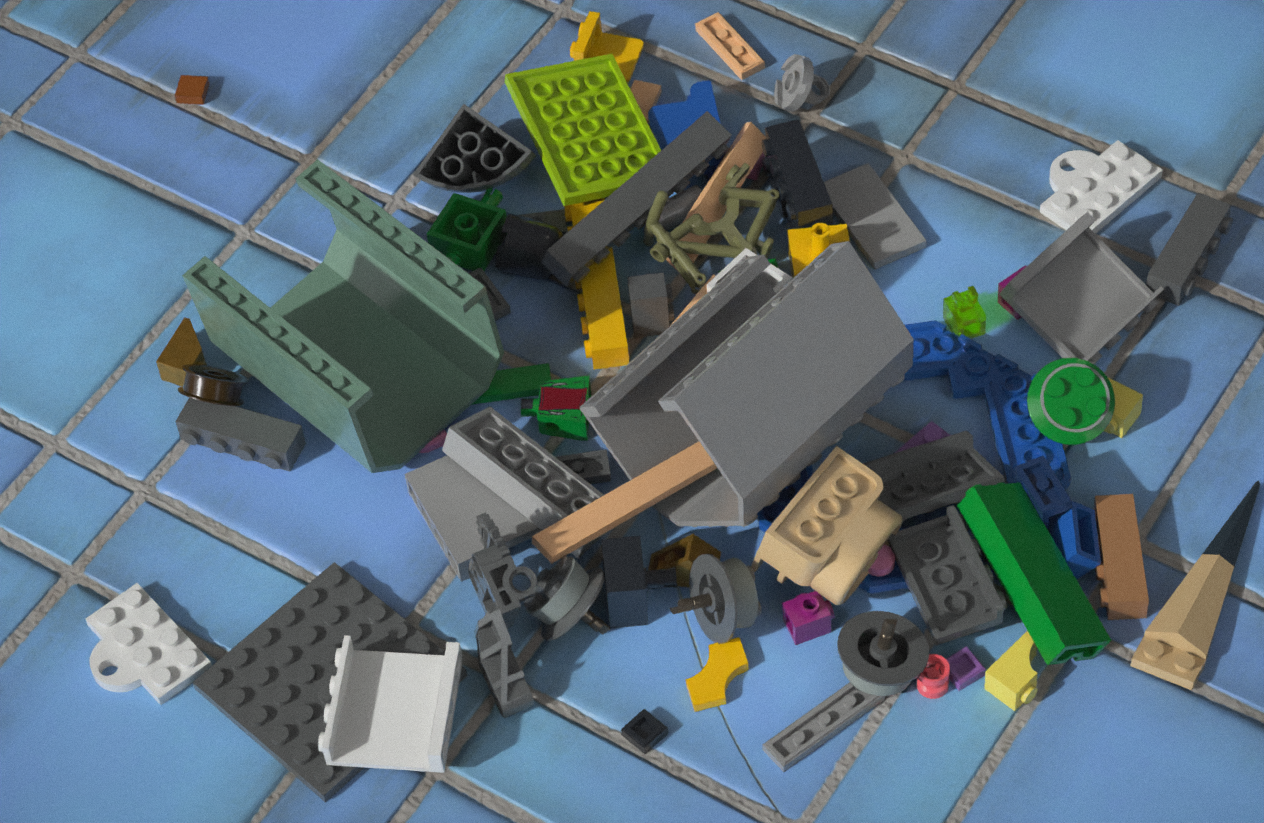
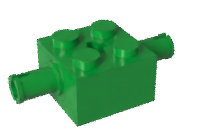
(469, 229)

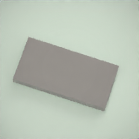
(873, 216)

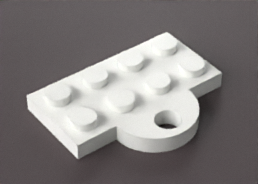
(1097, 184)
(143, 647)

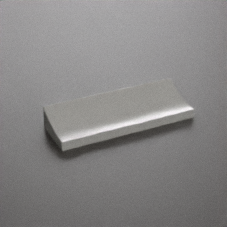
(519, 470)

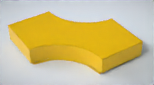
(724, 663)

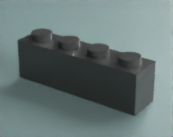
(1189, 248)
(241, 433)

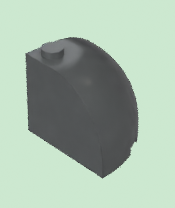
(473, 156)

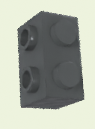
(650, 304)

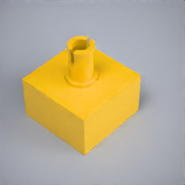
(808, 243)

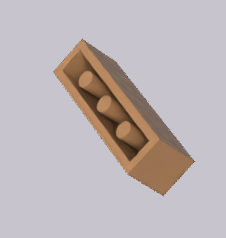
(1121, 558)

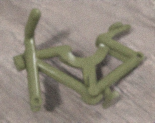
(669, 244)

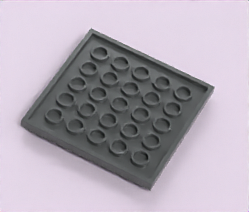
(282, 671)

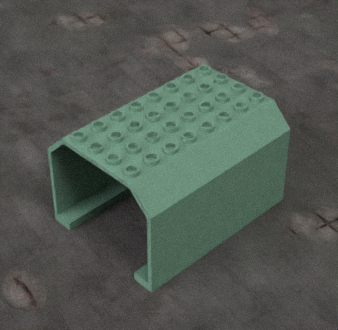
(372, 341)

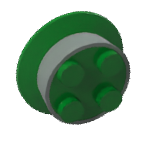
(1071, 401)

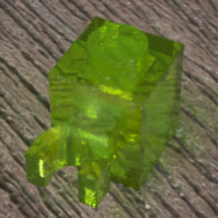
(964, 313)

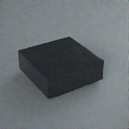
(644, 731)

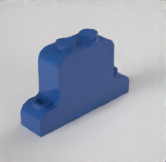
(671, 119)

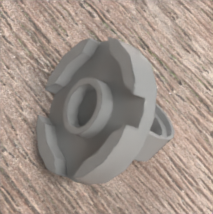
(797, 84)

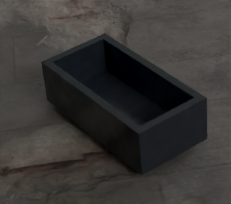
(795, 176)

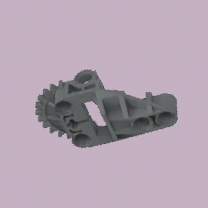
(492, 577)

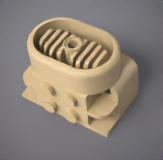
(830, 529)

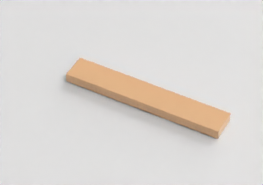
(744, 149)

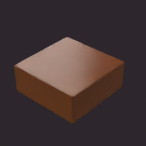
(192, 89)

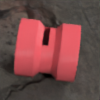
(935, 678)

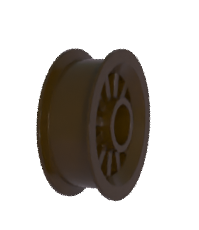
(213, 385)

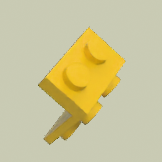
(595, 43)

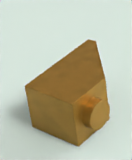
(180, 351)
(681, 556)

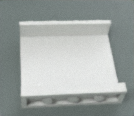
(391, 709)

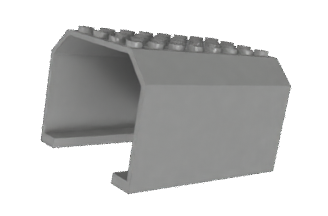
(755, 383)

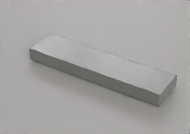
(819, 725)

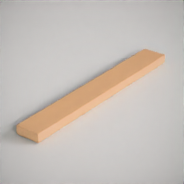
(623, 503)

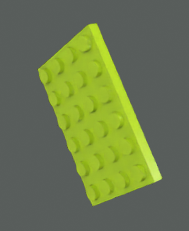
(583, 125)

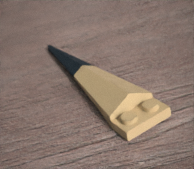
(1183, 630)

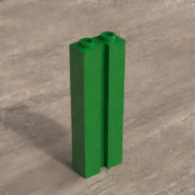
(1033, 573)

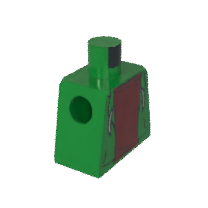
(559, 408)

